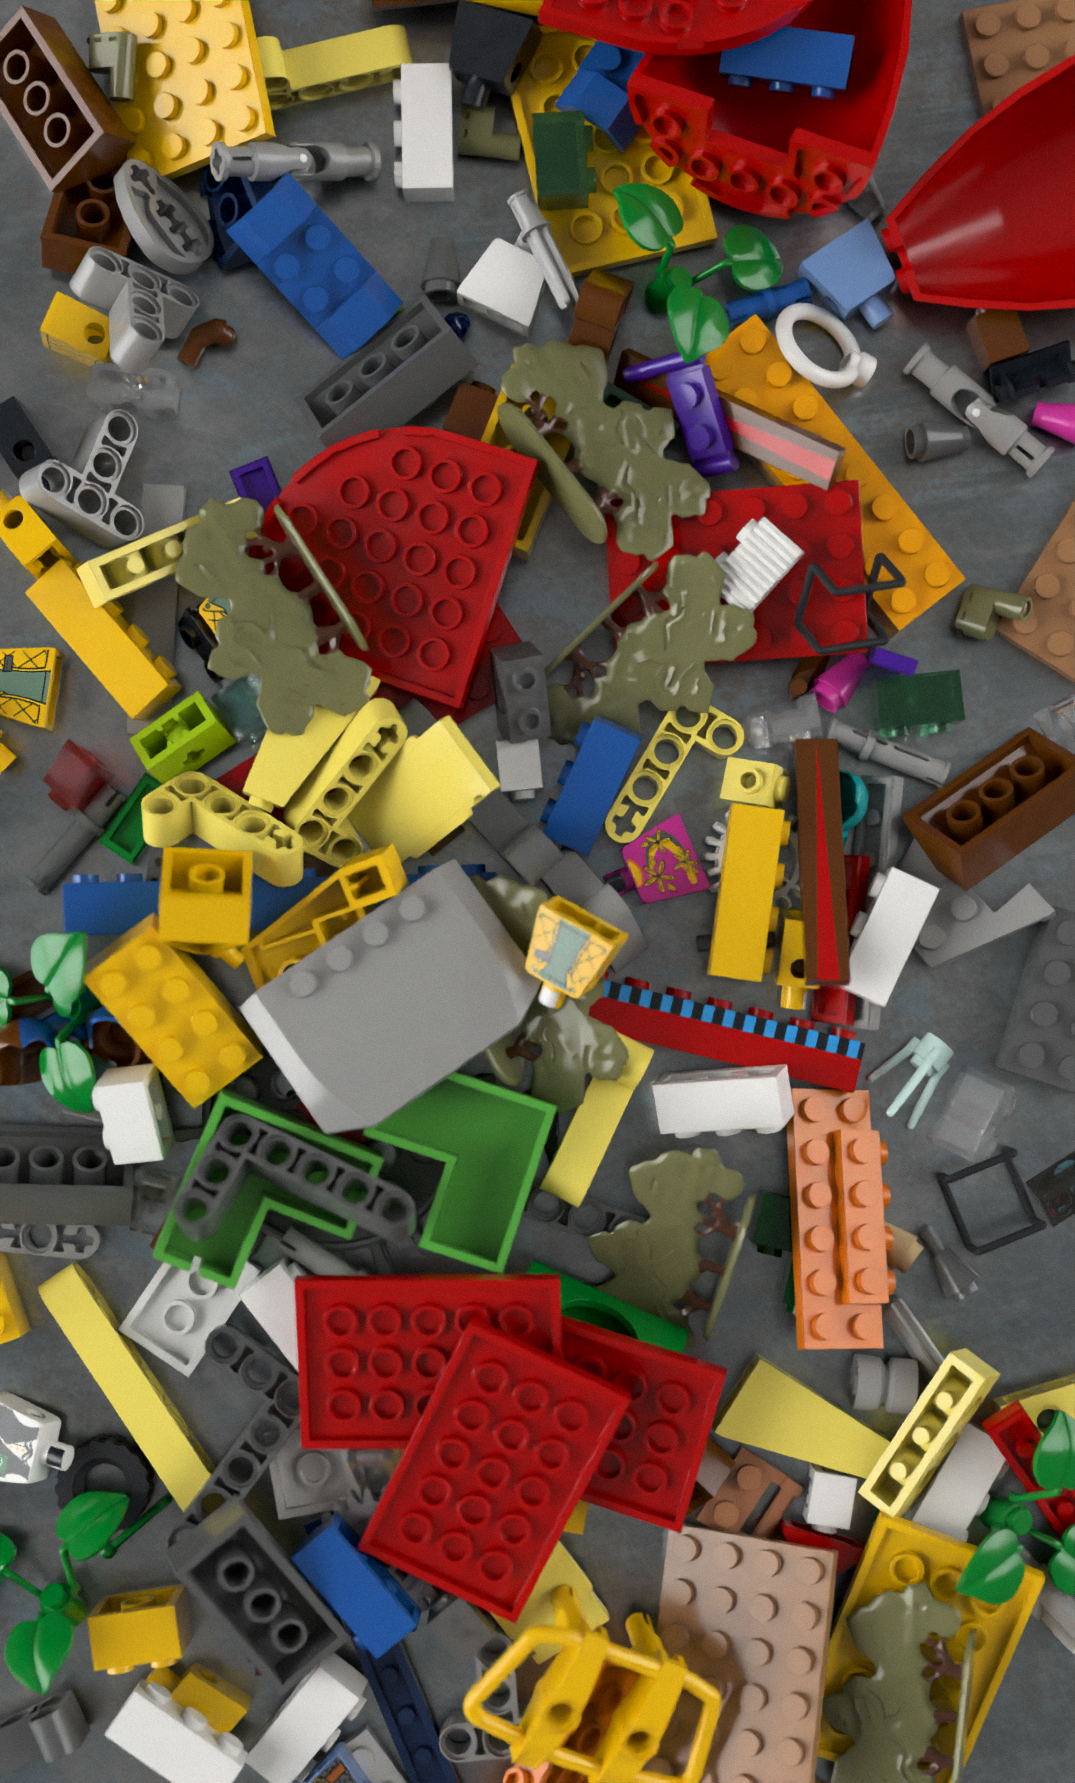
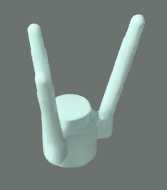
(929, 1059)

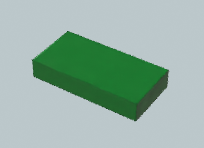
(125, 831)

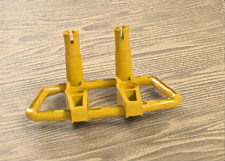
(567, 1686)

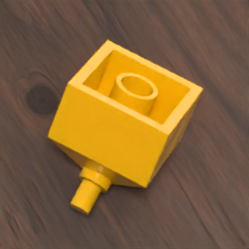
(206, 901)

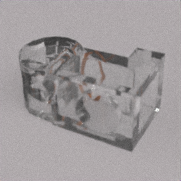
(769, 729)

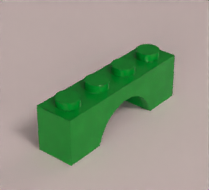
(607, 1312)

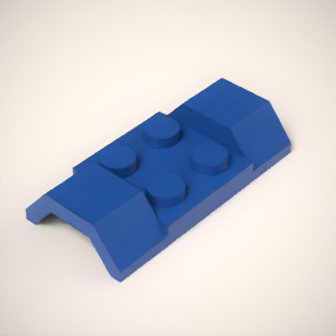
(602, 92)
(315, 267)

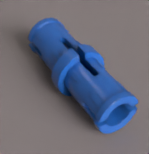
(767, 302)

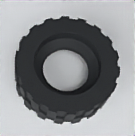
(116, 1452)

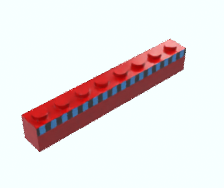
(729, 1035)

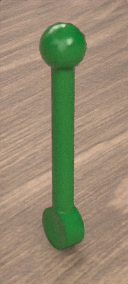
(110, 1549)

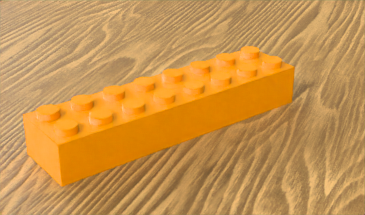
(757, 372)

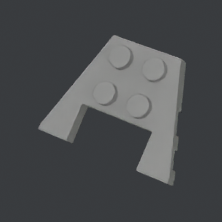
(961, 920)

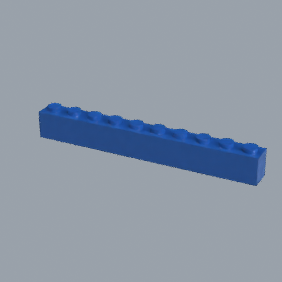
(121, 905)

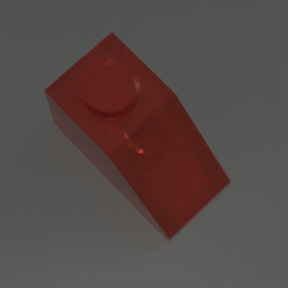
(76, 776)

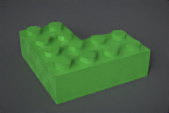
(490, 1155)
(231, 1244)

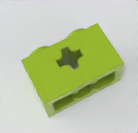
(183, 739)

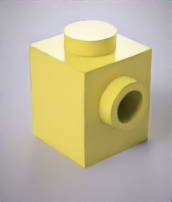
(755, 783)

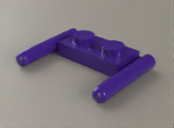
(696, 408)

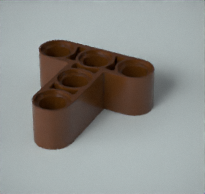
(600, 310)

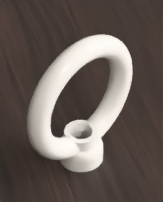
(855, 366)

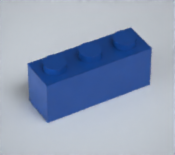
(791, 61)
(590, 783)
(356, 1586)

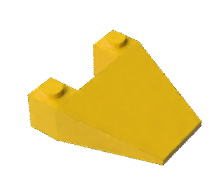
(325, 913)

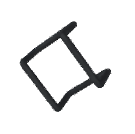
(869, 589)
(1007, 1155)

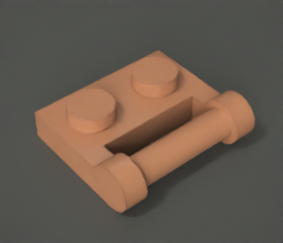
(743, 1491)

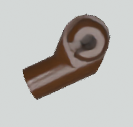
(203, 336)

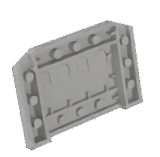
(394, 1002)

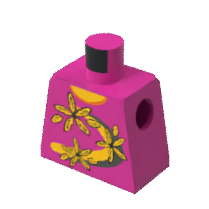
(659, 865)

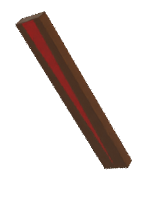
(751, 429)
(821, 863)

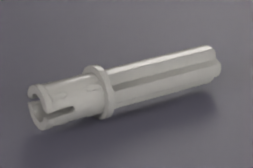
(547, 254)
(913, 1337)

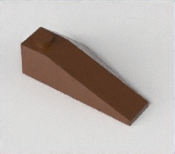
(83, 219)

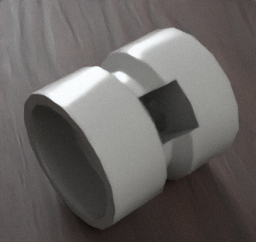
(889, 1384)

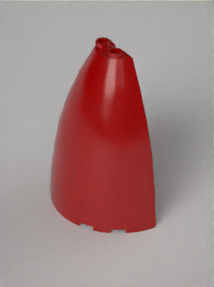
(773, 148)
(997, 208)

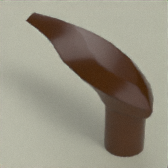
(804, 675)

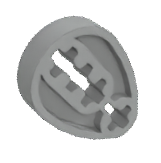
(141, 209)

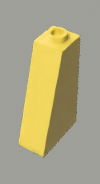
(289, 759)
(795, 1420)

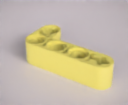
(332, 65)
(377, 735)
(662, 774)
(224, 820)
(593, 1127)

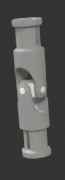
(269, 160)
(998, 426)

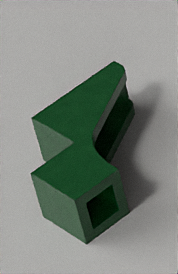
(773, 1235)

